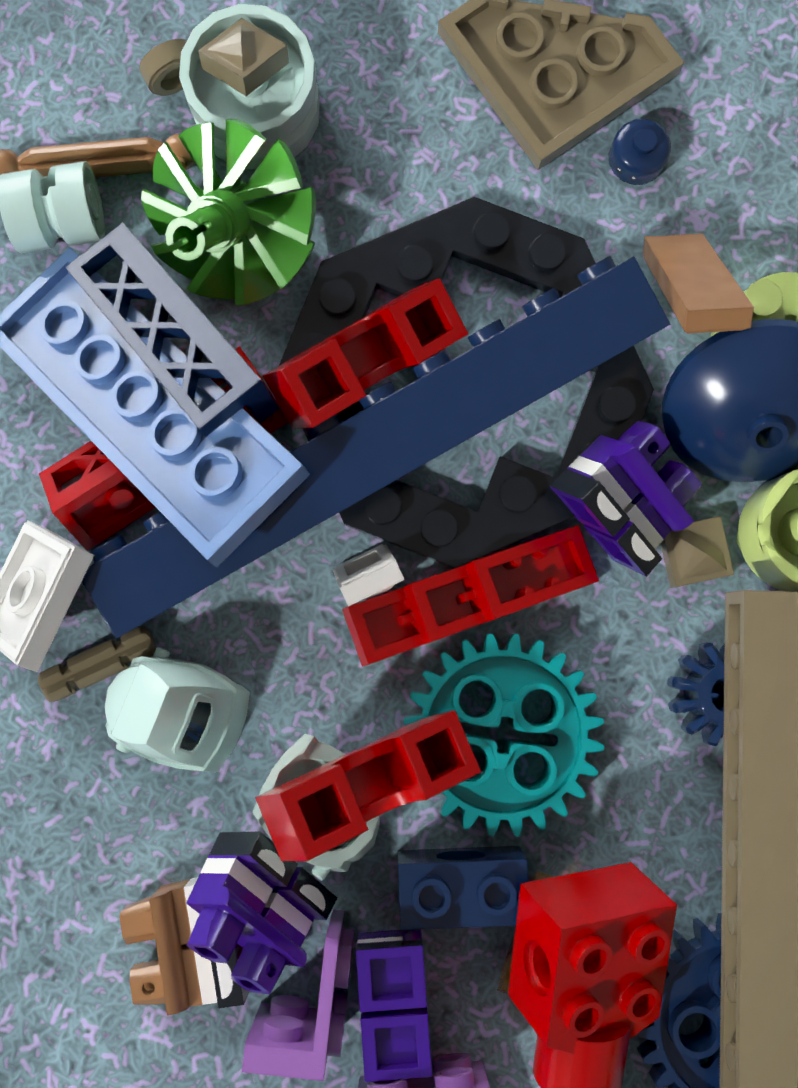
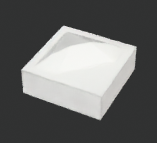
(367, 574)

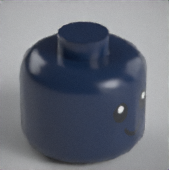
(639, 151)

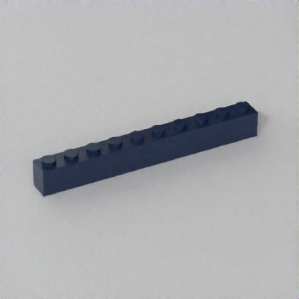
(396, 434)

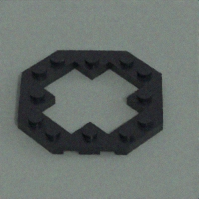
(518, 248)

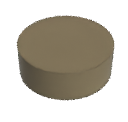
(162, 67)

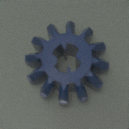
(698, 695)

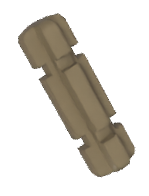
(96, 664)

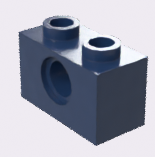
(460, 887)

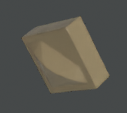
(244, 56)
(697, 553)

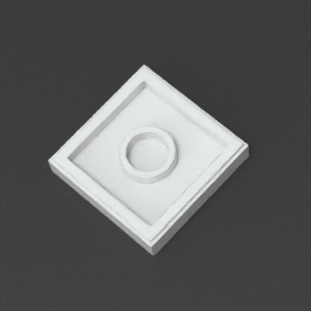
(37, 591)

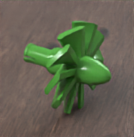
(232, 234)

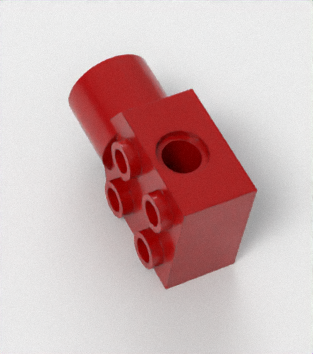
(589, 970)

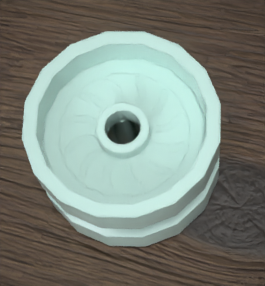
(279, 108)

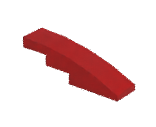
(470, 595)

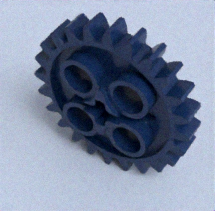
(688, 989)

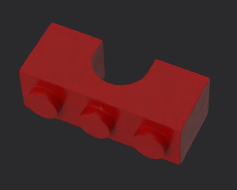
(360, 355)
(341, 796)

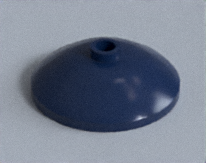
(728, 395)

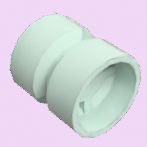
(51, 207)

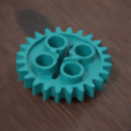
(510, 677)

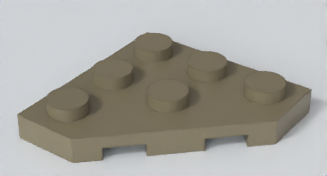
(557, 67)

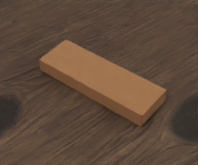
(697, 284)

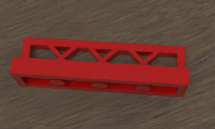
(104, 496)

